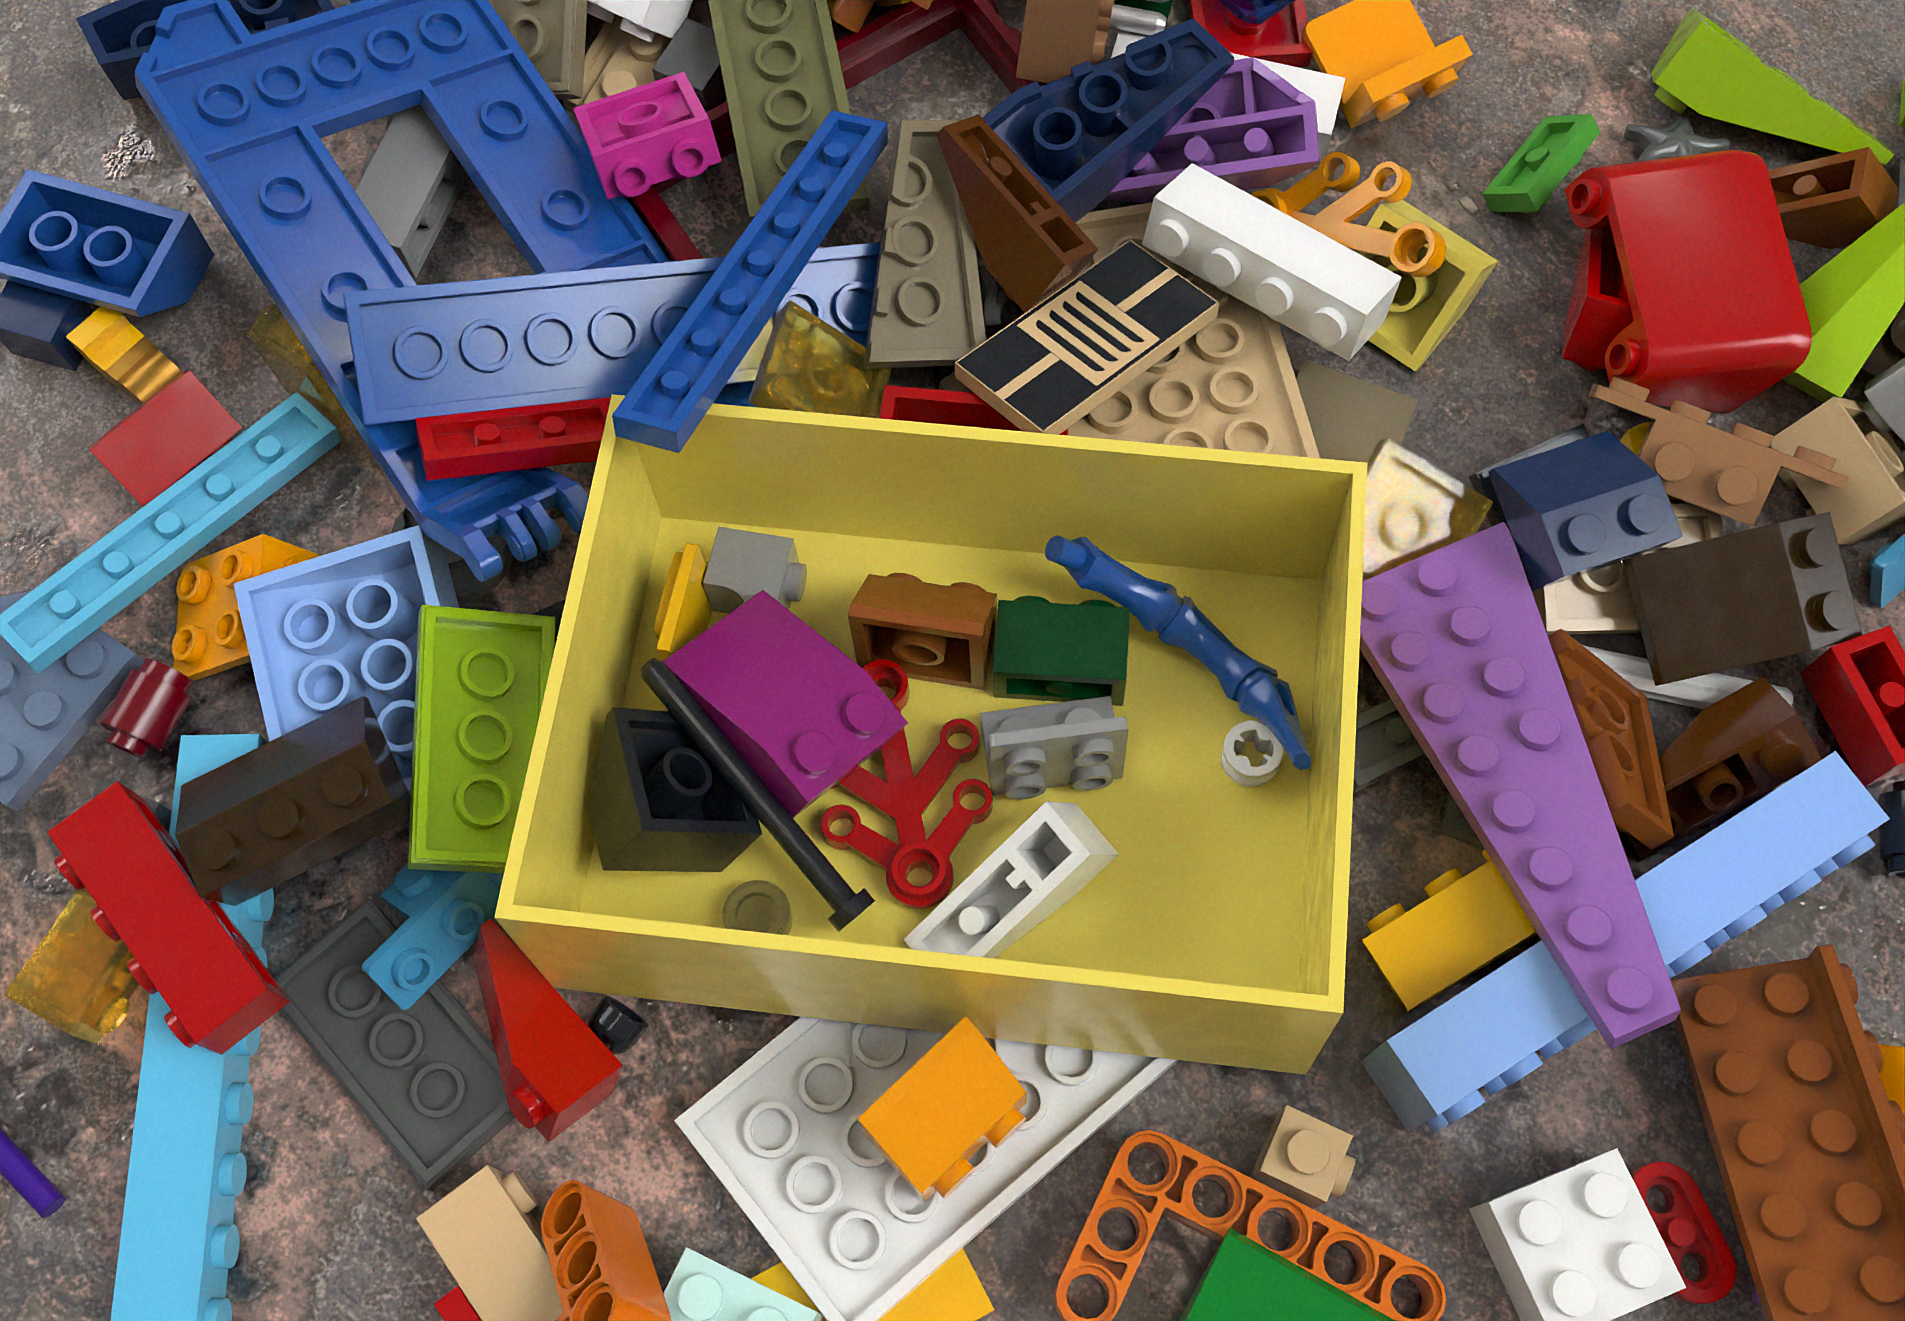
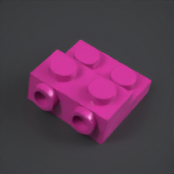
(648, 136)

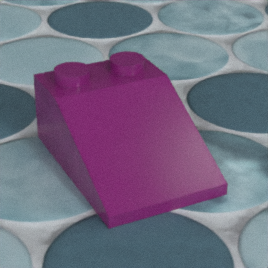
(786, 699)

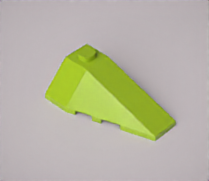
(1730, 83)

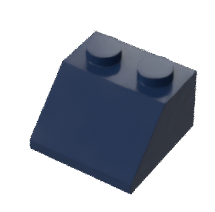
(1583, 508)

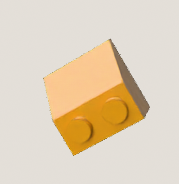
(946, 1112)

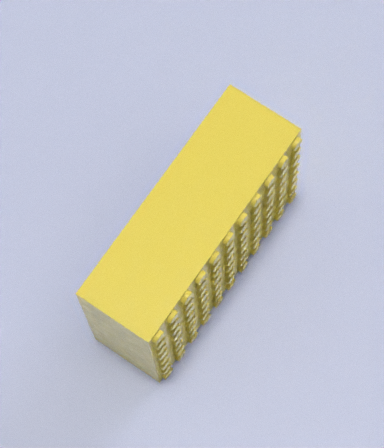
(1225, 899)

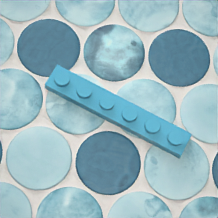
(166, 532)

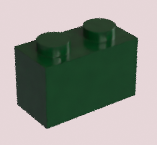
(1060, 650)

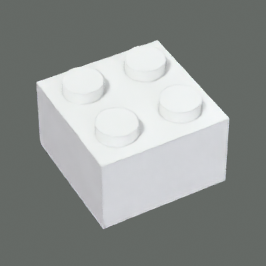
(1577, 1244)

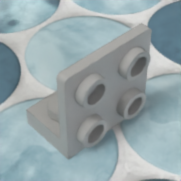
(1054, 747)

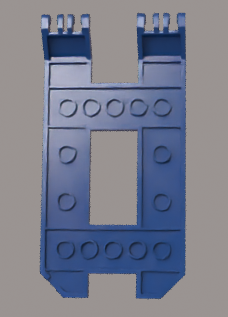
(251, 130)

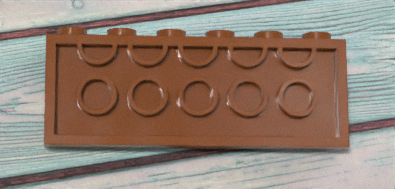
(1801, 1135)

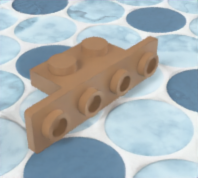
(1709, 465)

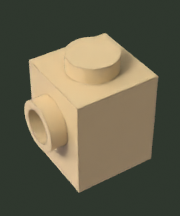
(1304, 1158)

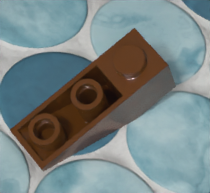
(1730, 758)

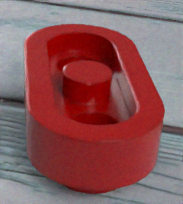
(1688, 1229)

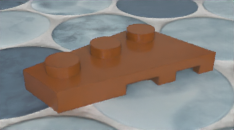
(1619, 740)

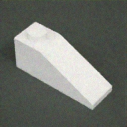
(1017, 884)

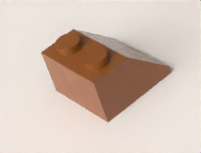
(925, 628)

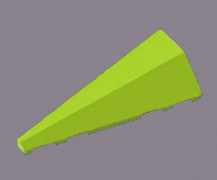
(1852, 307)

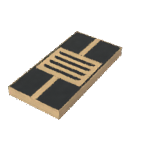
(1086, 341)

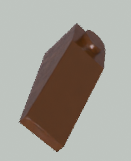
(1015, 221)

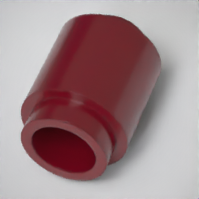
(147, 708)

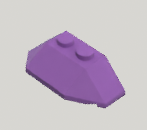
(1243, 130)

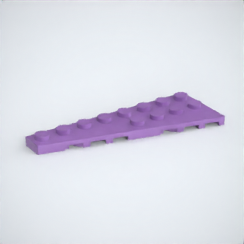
(1491, 711)

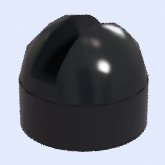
(618, 1024)

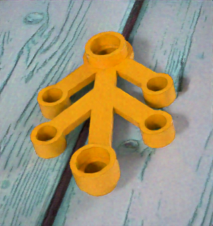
(1335, 219)

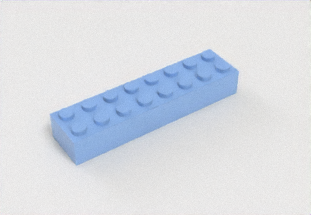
(1693, 907)

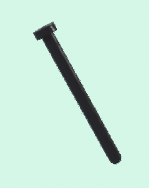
(756, 795)

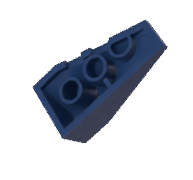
(1105, 117)

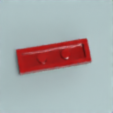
(511, 438)

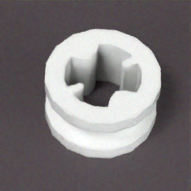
(1239, 767)

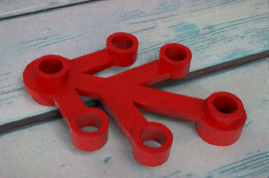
(906, 800)

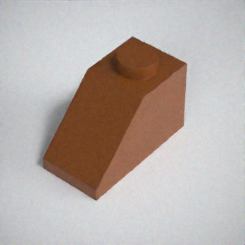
(1833, 197)

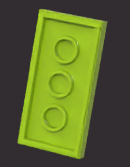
(473, 732)

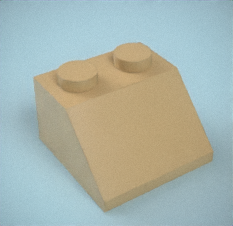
(1871, 460)

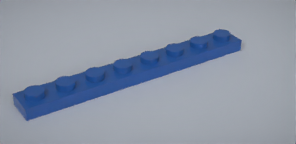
(749, 284)

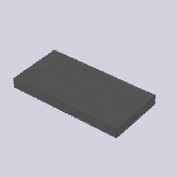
(415, 1072)

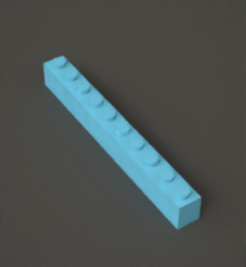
(188, 1132)

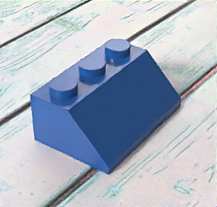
(100, 246)

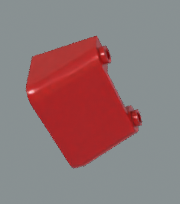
(1701, 275)

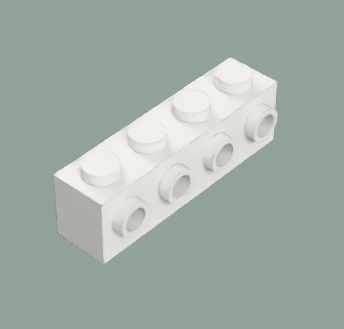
(1270, 261)

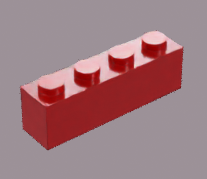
(177, 939)

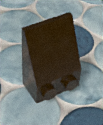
(1742, 598)

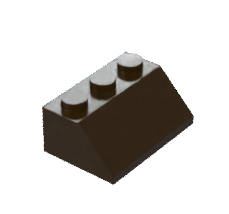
(290, 805)

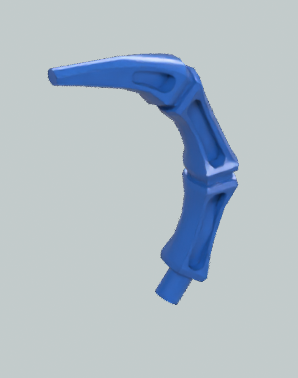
(1186, 627)

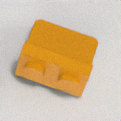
(1382, 57)
(208, 614)

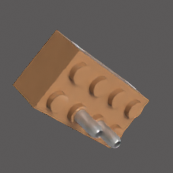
(1075, 31)

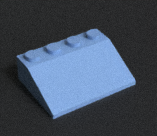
(344, 633)

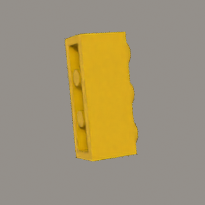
(1448, 935)

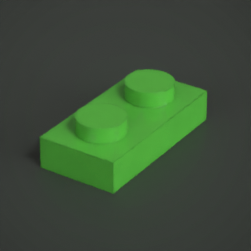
(1541, 163)

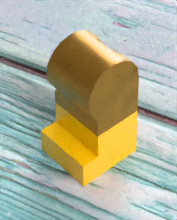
(123, 354)

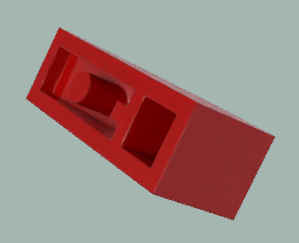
(543, 1049)

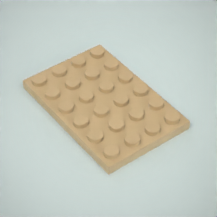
(1216, 389)

